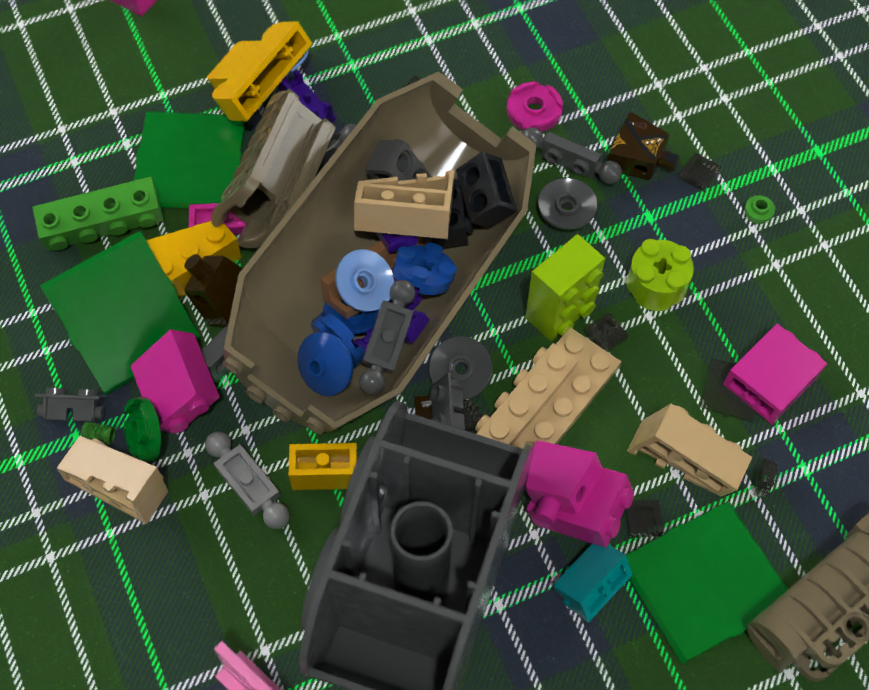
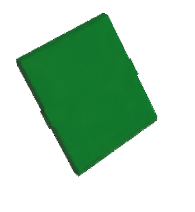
(189, 156)
(117, 308)
(704, 581)

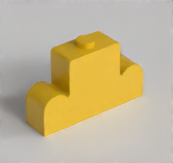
(256, 68)

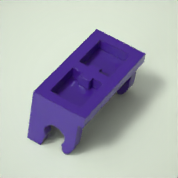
(308, 97)

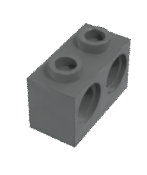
(394, 159)

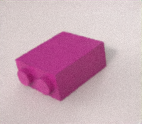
(775, 373)
(175, 380)
(599, 515)

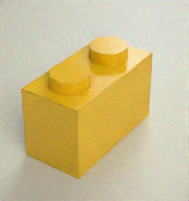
(321, 465)

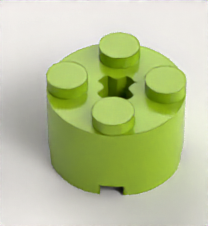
(660, 274)

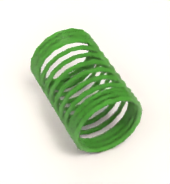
(87, 434)

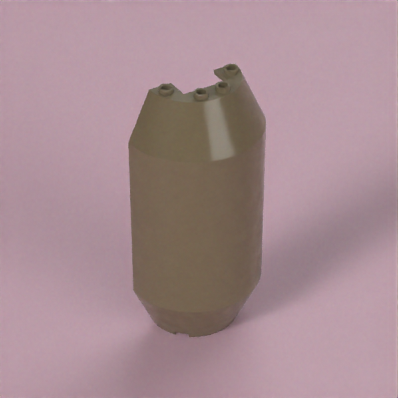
(281, 283)

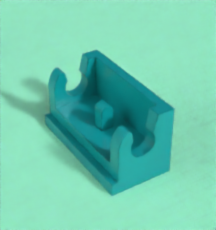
(593, 580)

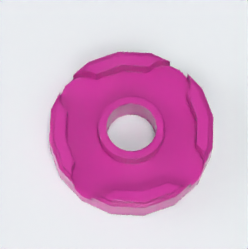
(531, 93)

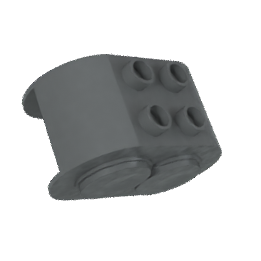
(412, 557)

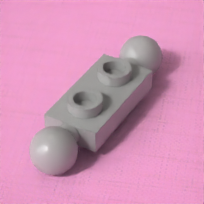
(247, 480)

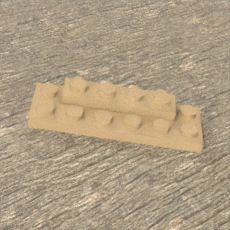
(551, 393)

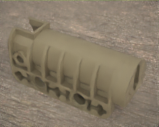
(275, 167)
(818, 610)

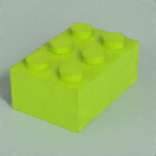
(564, 288)

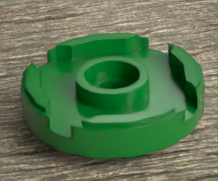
(142, 429)

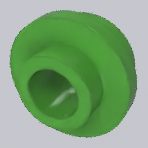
(758, 215)

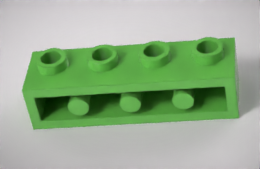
(98, 214)

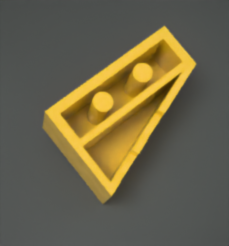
(202, 239)

